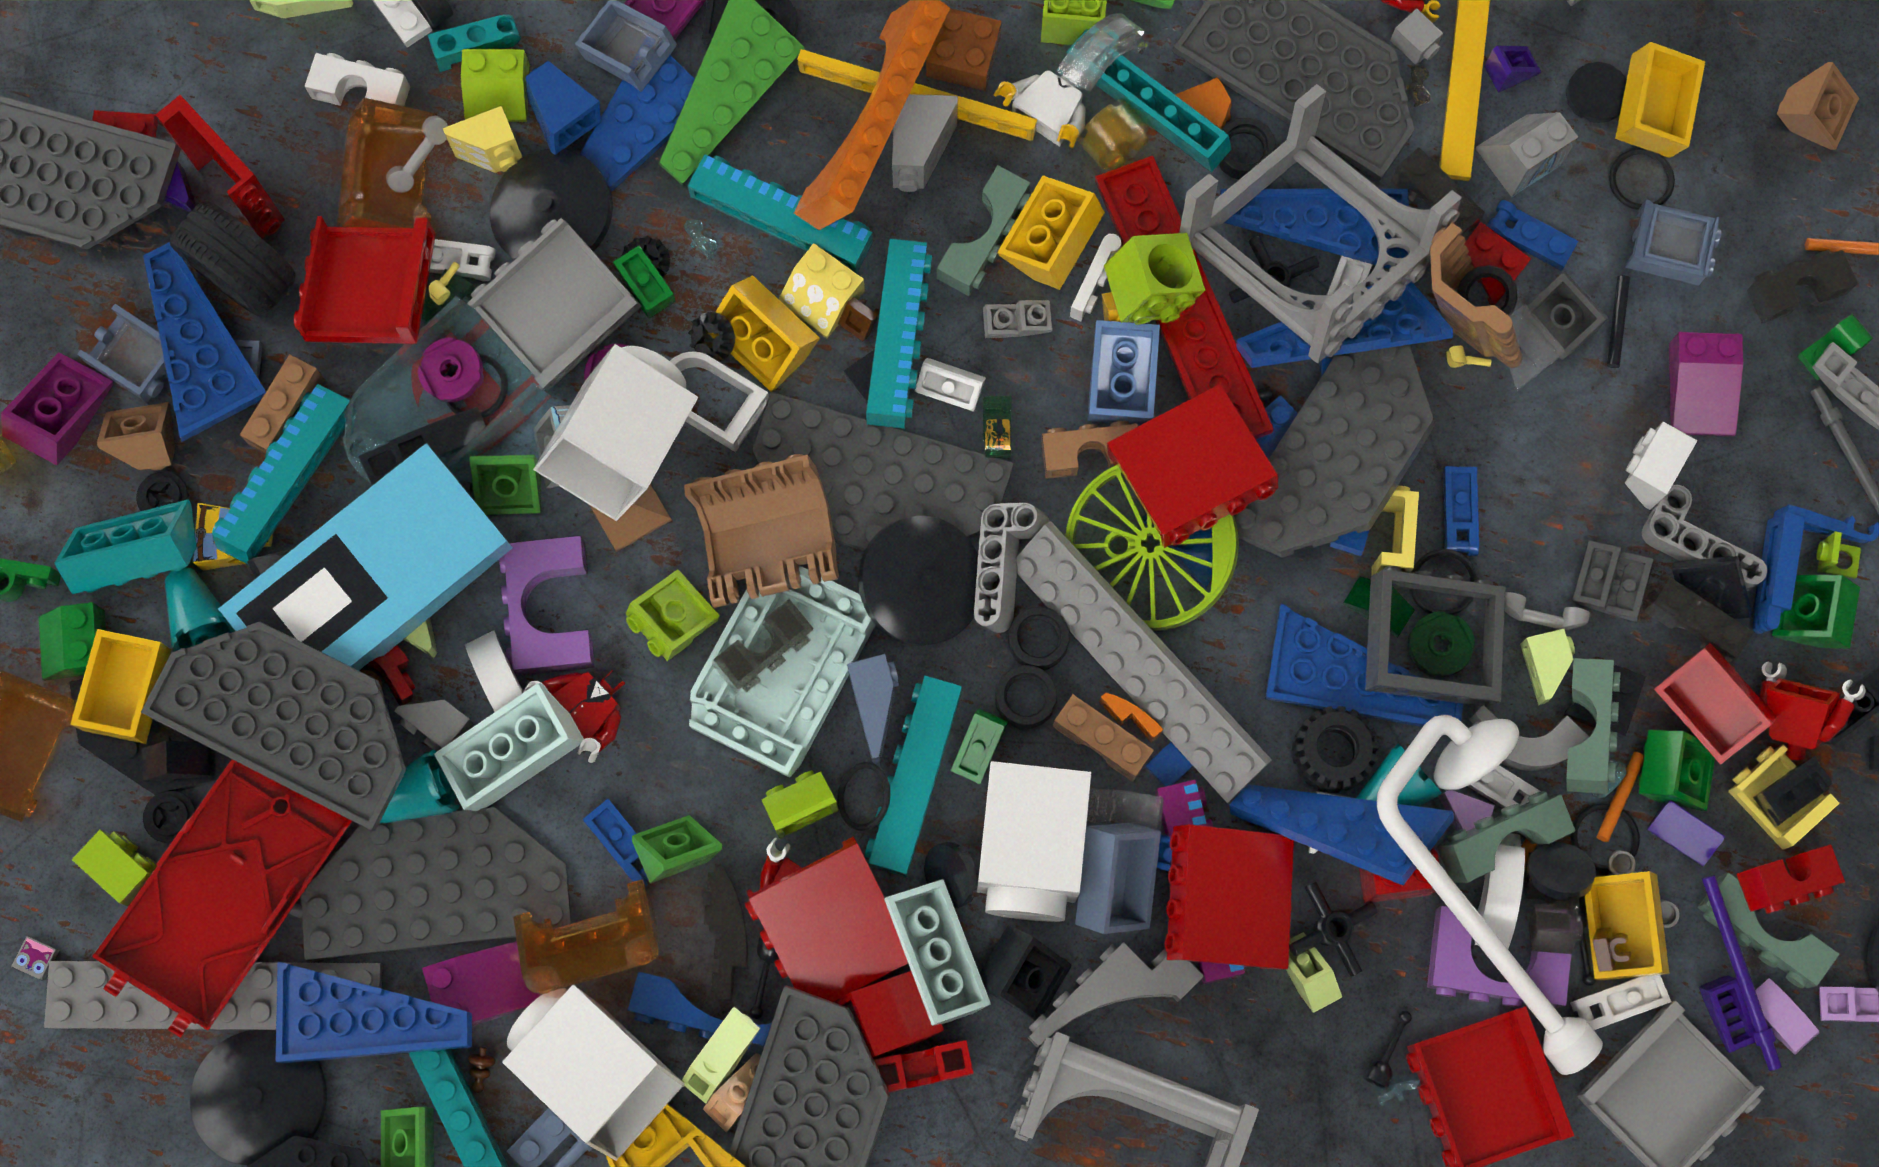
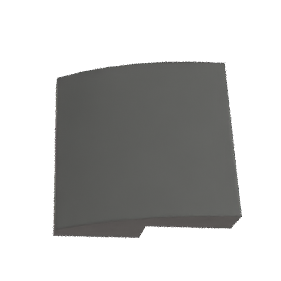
(1613, 581)

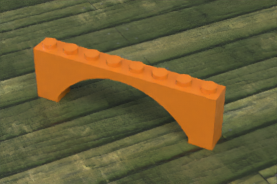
(908, 41)

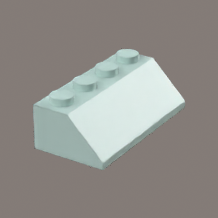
(508, 748)
(937, 952)

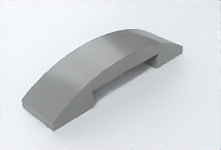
(1848, 383)

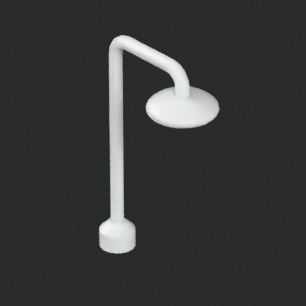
(1469, 757)

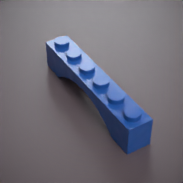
(662, 1000)

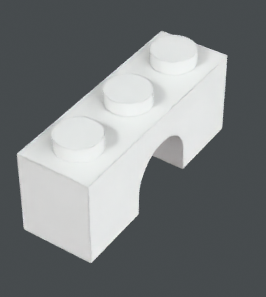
(334, 76)

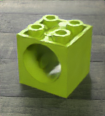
(1068, 19)
(1154, 278)

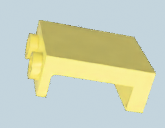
(1405, 508)
(1771, 767)

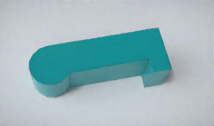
(489, 33)

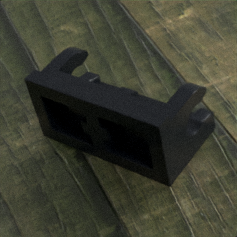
(1793, 791)

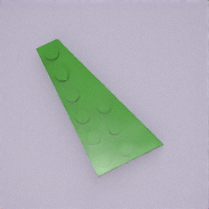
(735, 72)

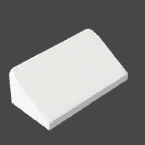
(949, 384)

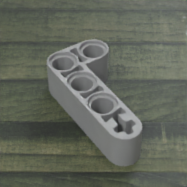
(1705, 543)
(996, 607)

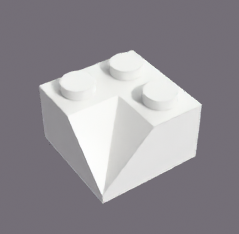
(1657, 463)

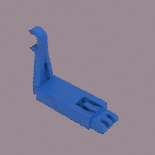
(1782, 554)

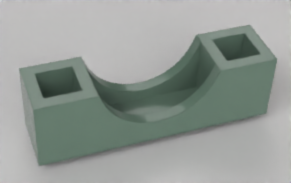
(965, 262)
(1589, 762)
(1473, 852)
(1803, 959)

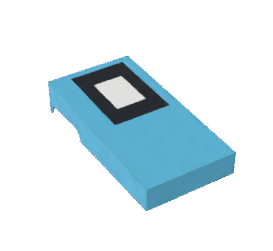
(376, 565)

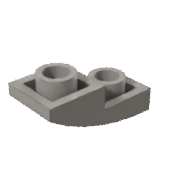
(1018, 319)

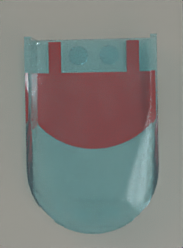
(396, 402)

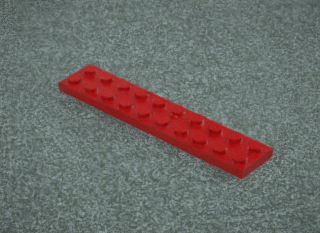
(1200, 337)

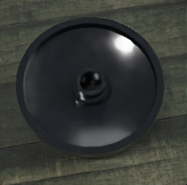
(548, 189)
(919, 580)
(250, 1102)

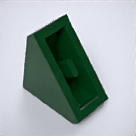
(1359, 601)

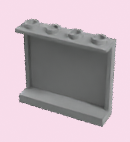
(554, 303)
(1669, 1092)

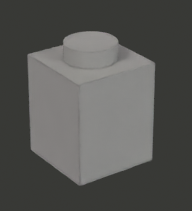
(1417, 37)

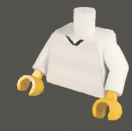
(1049, 100)

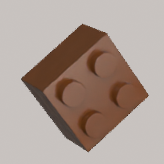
(964, 50)

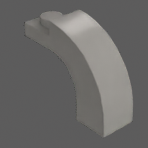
(1539, 752)

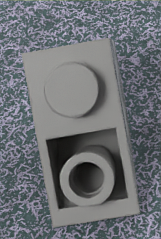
(435, 720)

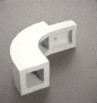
(493, 670)
(1503, 889)

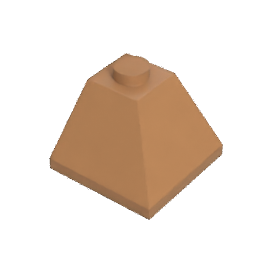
(1819, 106)
(139, 436)
(638, 521)

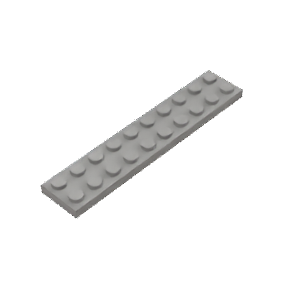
(1140, 662)
(79, 1002)

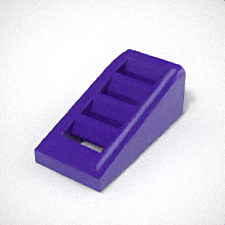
(1713, 1003)

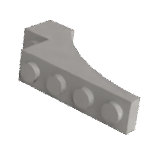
(1117, 979)

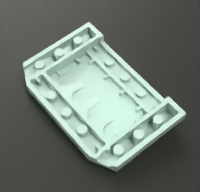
(787, 708)

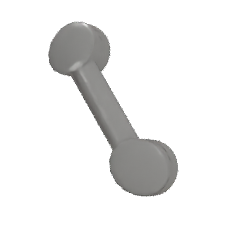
(401, 178)
(1571, 619)
(1624, 863)

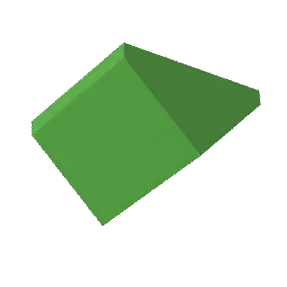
(506, 484)
(674, 848)
(407, 1137)

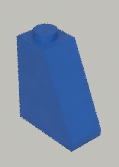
(560, 106)

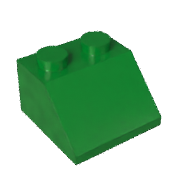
(1820, 612)
(68, 638)
(1676, 769)

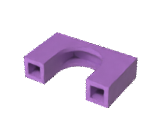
(525, 568)
(1455, 971)

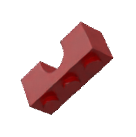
(1809, 873)
(925, 1066)

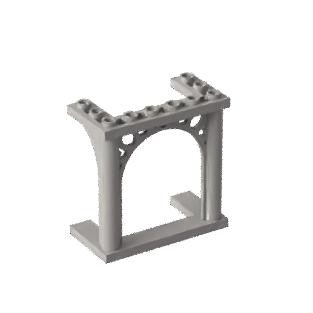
(1332, 315)
(1076, 1071)

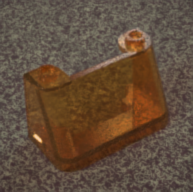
(377, 140)
(28, 730)
(588, 948)

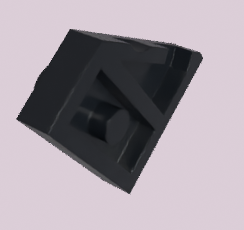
(1630, 689)

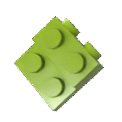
(670, 615)

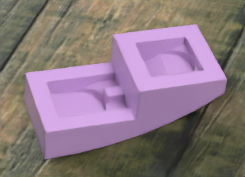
(1849, 1004)
(1785, 1017)

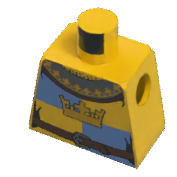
(206, 554)

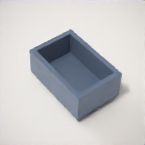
(1118, 878)

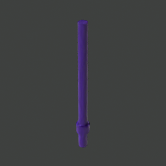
(1763, 1034)

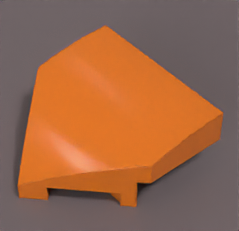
(1210, 101)

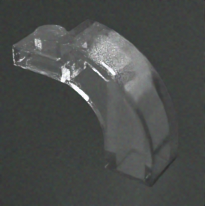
(1099, 48)

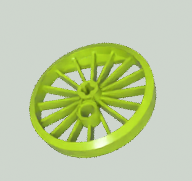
(1224, 546)

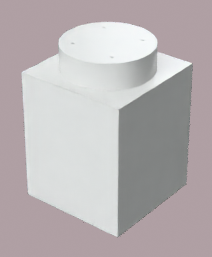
(618, 429)
(1033, 840)
(589, 1069)

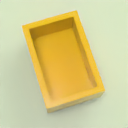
(1660, 100)
(118, 685)
(1629, 907)

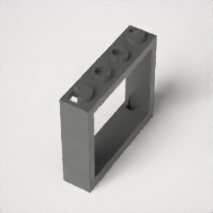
(1379, 631)

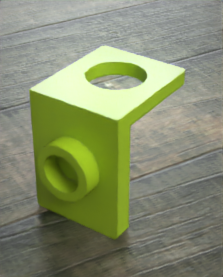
(1828, 556)

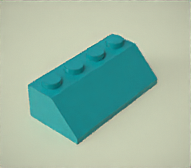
(128, 548)

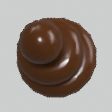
(480, 1072)

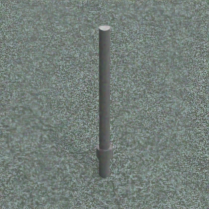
(1832, 418)

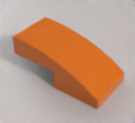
(1123, 710)

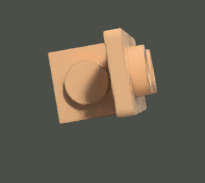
(729, 1100)

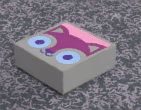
(35, 958)

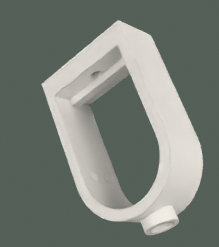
(746, 415)

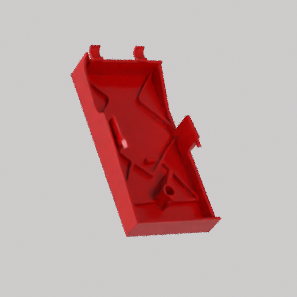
(219, 894)

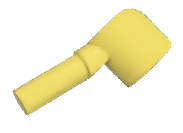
(437, 288)
(1457, 358)

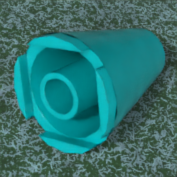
(192, 610)
(421, 792)
(1416, 792)

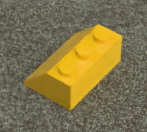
(1052, 231)
(767, 333)

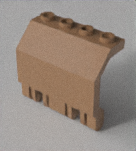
(1482, 327)
(764, 527)

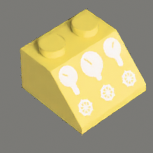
(485, 141)
(821, 290)

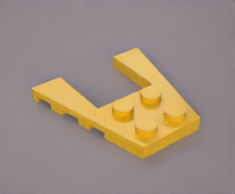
(667, 1138)

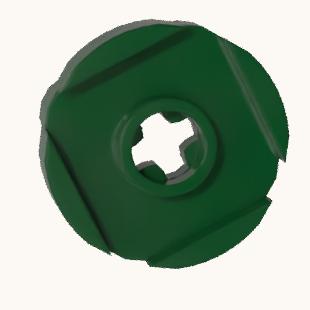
(1435, 661)

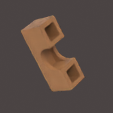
(280, 402)
(1063, 447)
(1113, 743)

